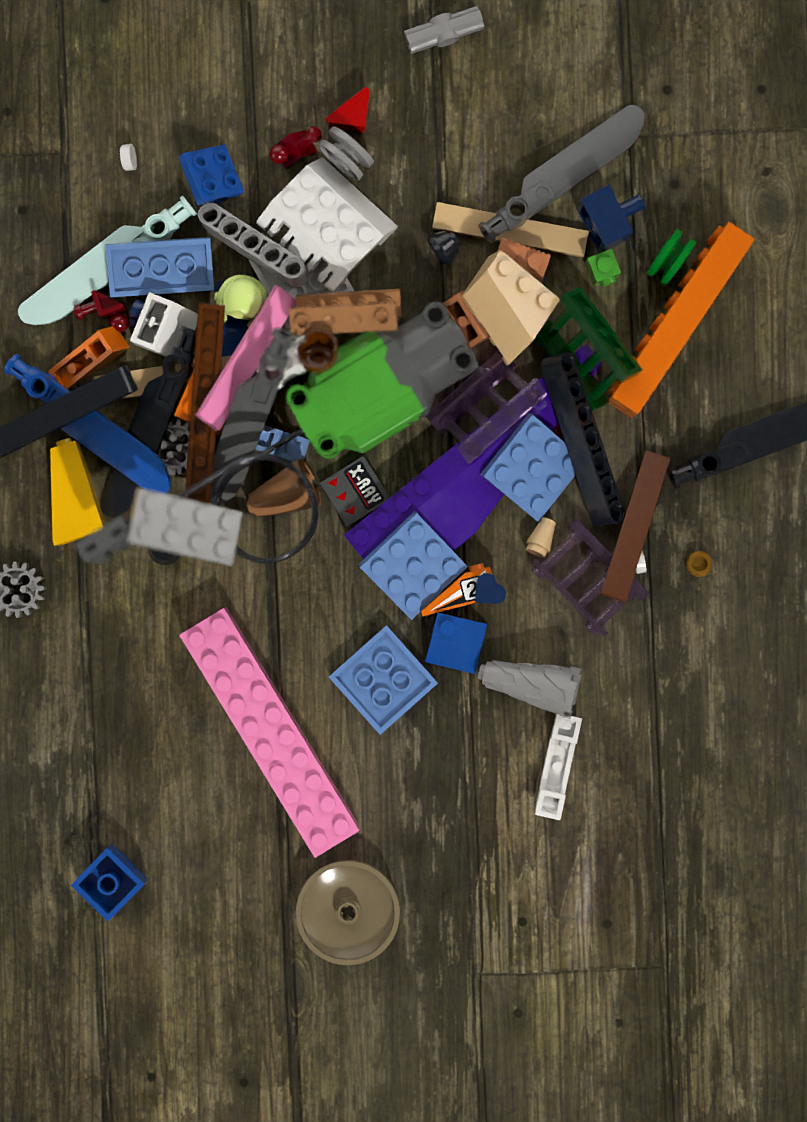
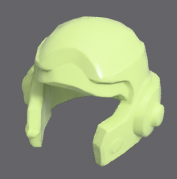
(242, 297)

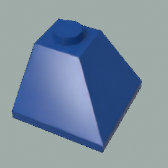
(456, 642)

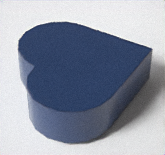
(135, 313)
(488, 590)

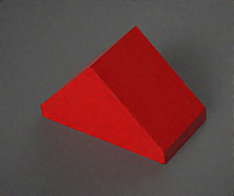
(352, 114)

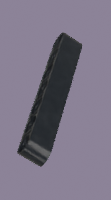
(66, 410)
(582, 439)

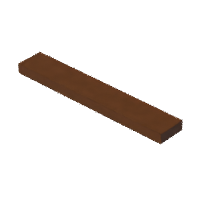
(635, 526)

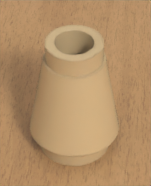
(541, 538)

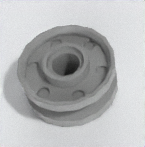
(345, 153)

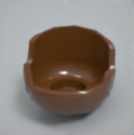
(318, 351)

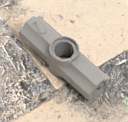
(444, 29)

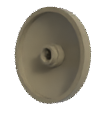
(347, 912)

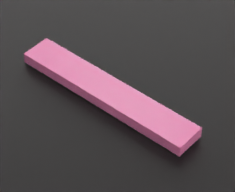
(245, 357)

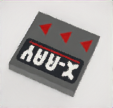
(355, 491)

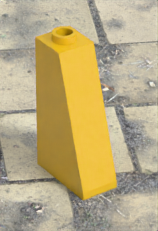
(74, 498)

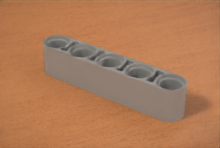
(246, 235)

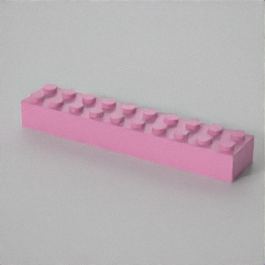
(270, 732)

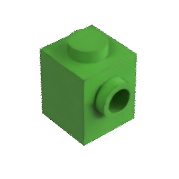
(603, 268)

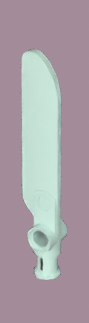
(91, 271)

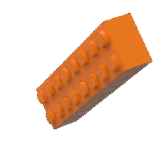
(683, 314)

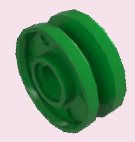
(671, 257)

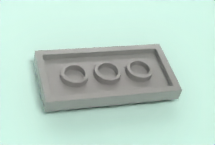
(183, 527)

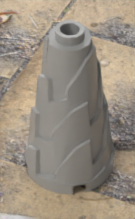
(543, 686)

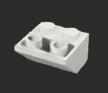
(160, 325)

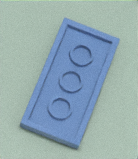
(159, 267)

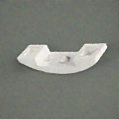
(557, 767)

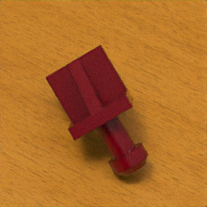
(295, 146)
(106, 308)

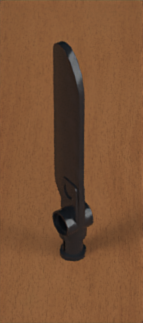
(152, 418)
(747, 444)

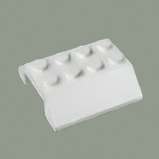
(327, 221)

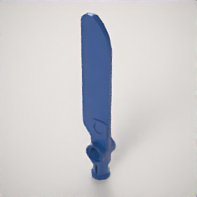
(98, 432)

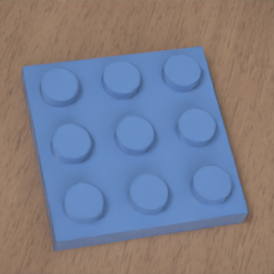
(531, 467)
(412, 565)
(383, 680)

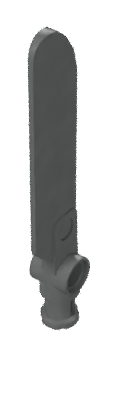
(568, 169)
(251, 411)

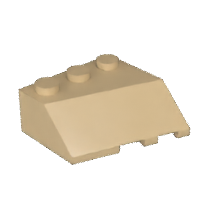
(508, 304)

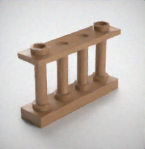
(346, 311)

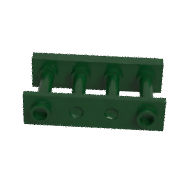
(602, 337)

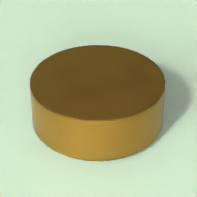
(698, 563)

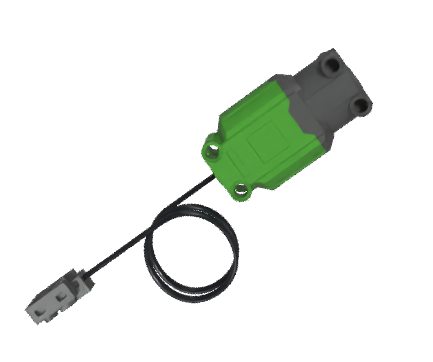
(365, 398)

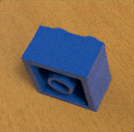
(109, 882)

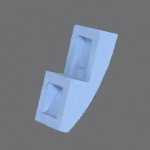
(290, 451)

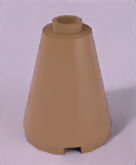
(283, 493)

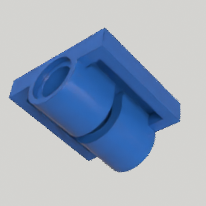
(211, 175)

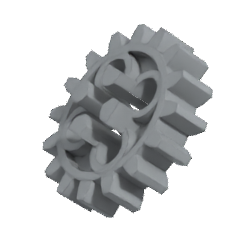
(173, 462)
(33, 589)

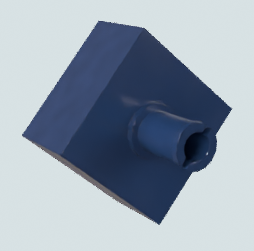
(607, 218)

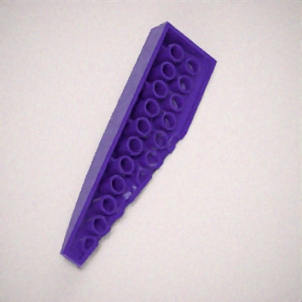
(450, 491)

